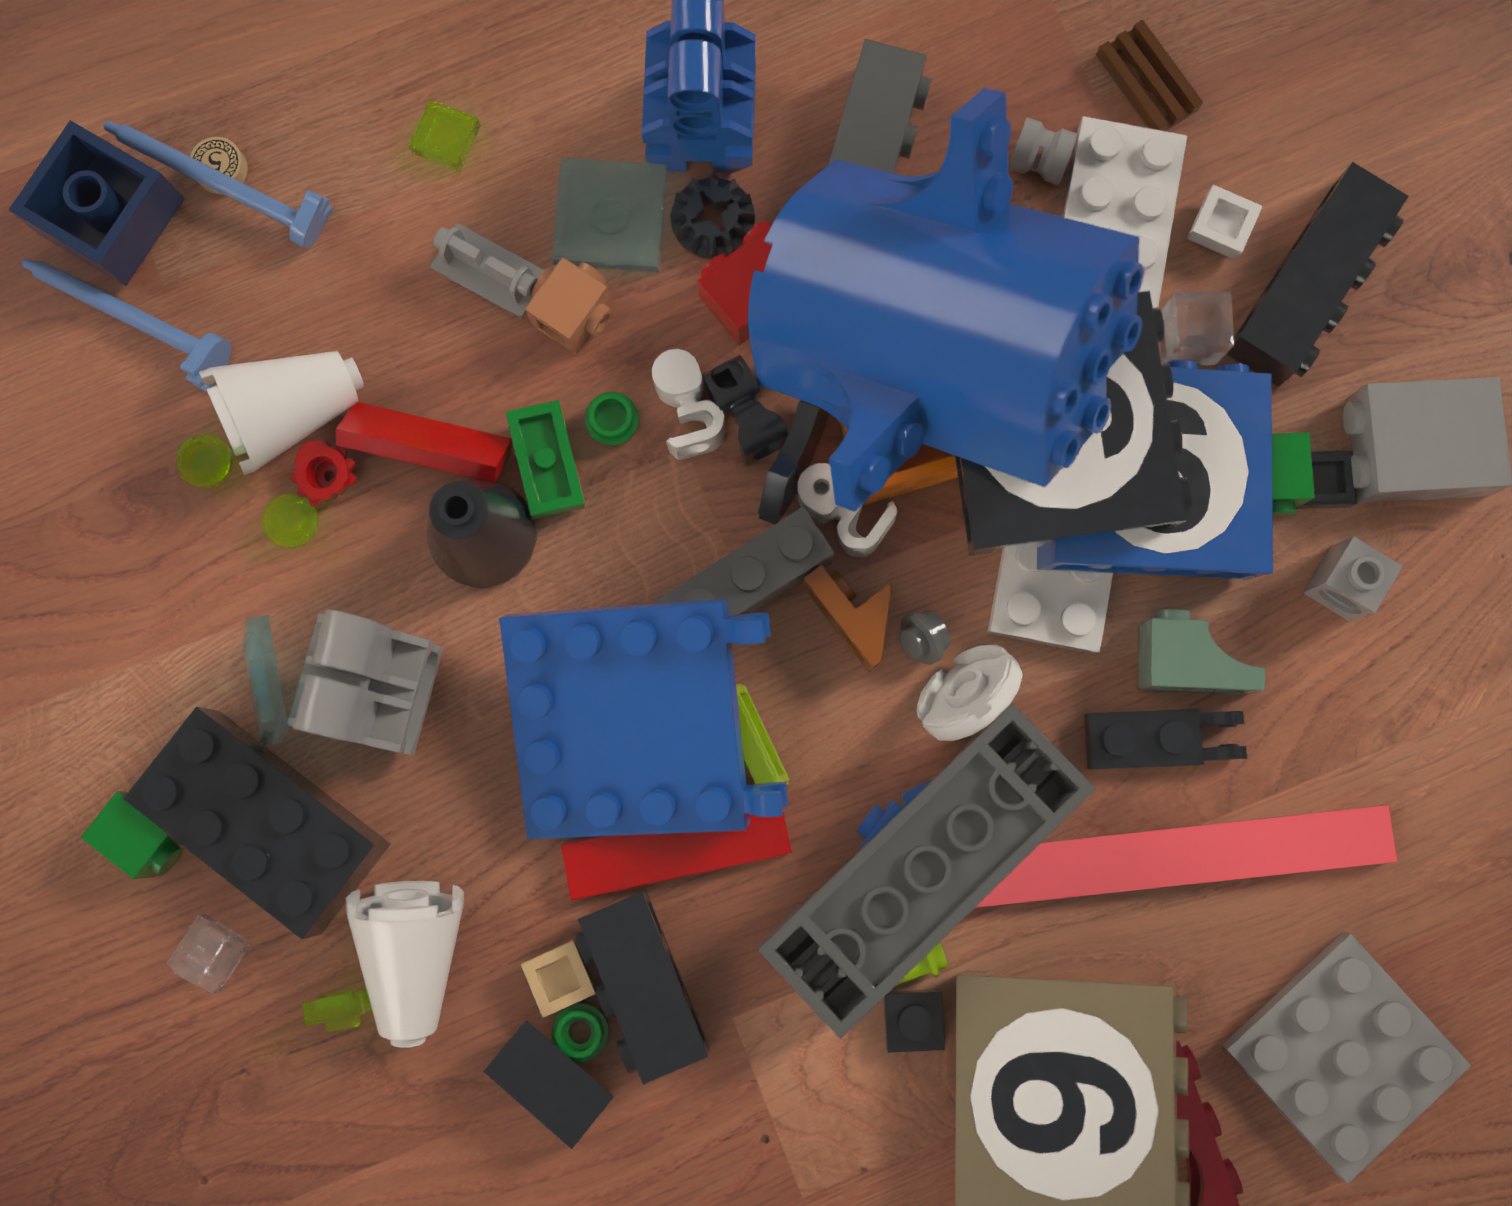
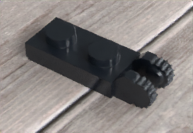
(1157, 738)

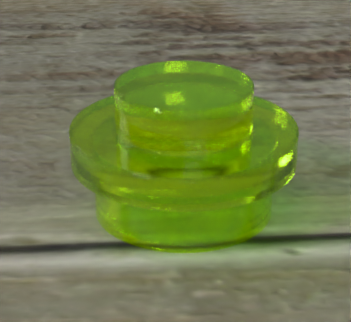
(204, 461)
(290, 521)

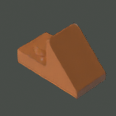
(860, 627)

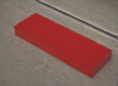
(424, 442)

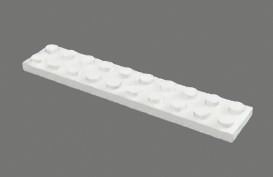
(1129, 184)

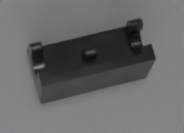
(548, 1084)

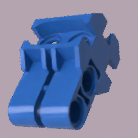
(699, 89)

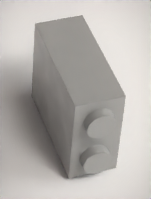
(1428, 440)

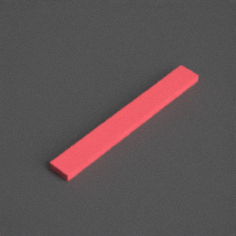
(1200, 855)

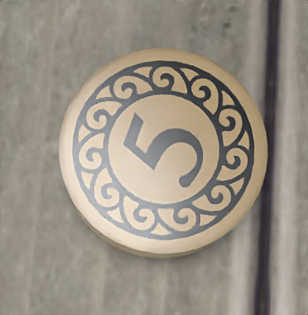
(223, 156)

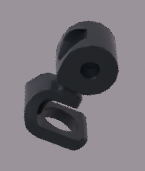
(736, 394)

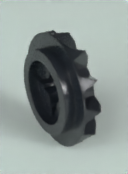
(703, 237)

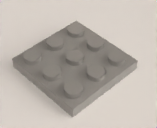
(1346, 1056)

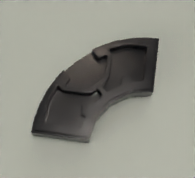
(791, 461)

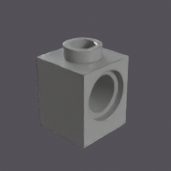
(1352, 579)

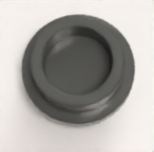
(924, 636)

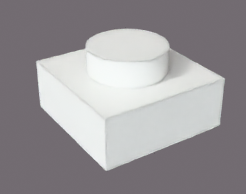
(1224, 222)

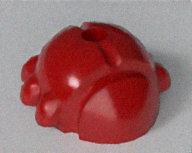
(313, 467)

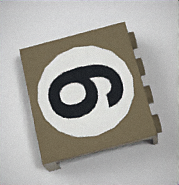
(1068, 1093)

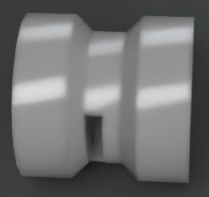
(1054, 156)

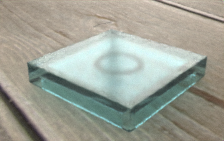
(610, 214)
(264, 680)

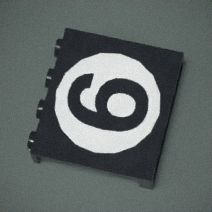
(1119, 477)

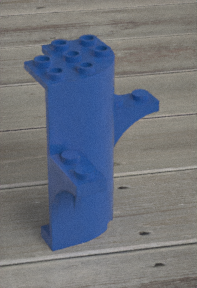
(943, 313)

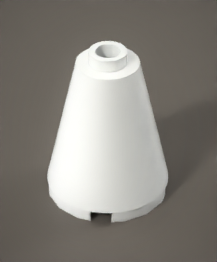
(280, 401)
(405, 954)

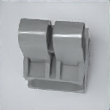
(365, 683)

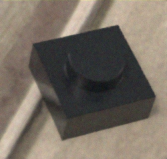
(914, 1020)

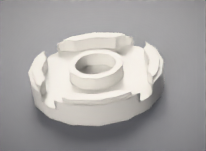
(970, 693)

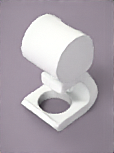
(681, 386)
(817, 497)

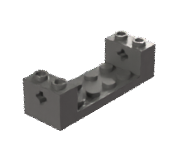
(925, 870)

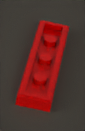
(631, 861)

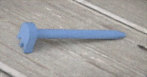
(304, 224)
(203, 353)

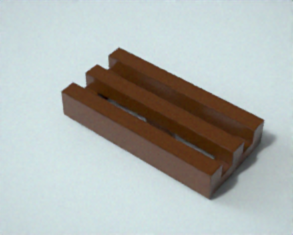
(1130, 43)

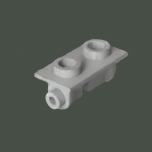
(485, 268)

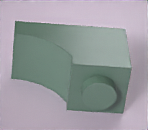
(1183, 657)

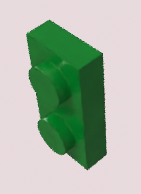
(545, 460)

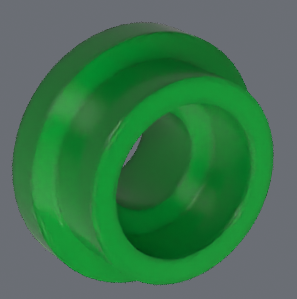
(580, 1050)

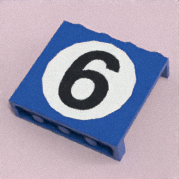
(1229, 472)

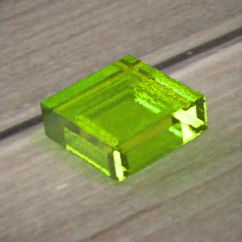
(444, 135)

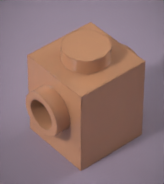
(570, 304)

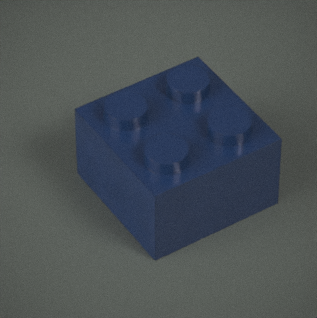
(97, 202)

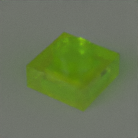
(337, 1009)

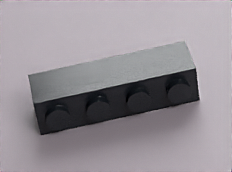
(1317, 275)

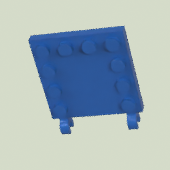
(632, 720)

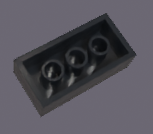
(257, 822)

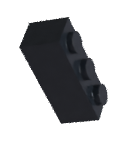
(642, 988)

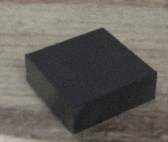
(1332, 480)

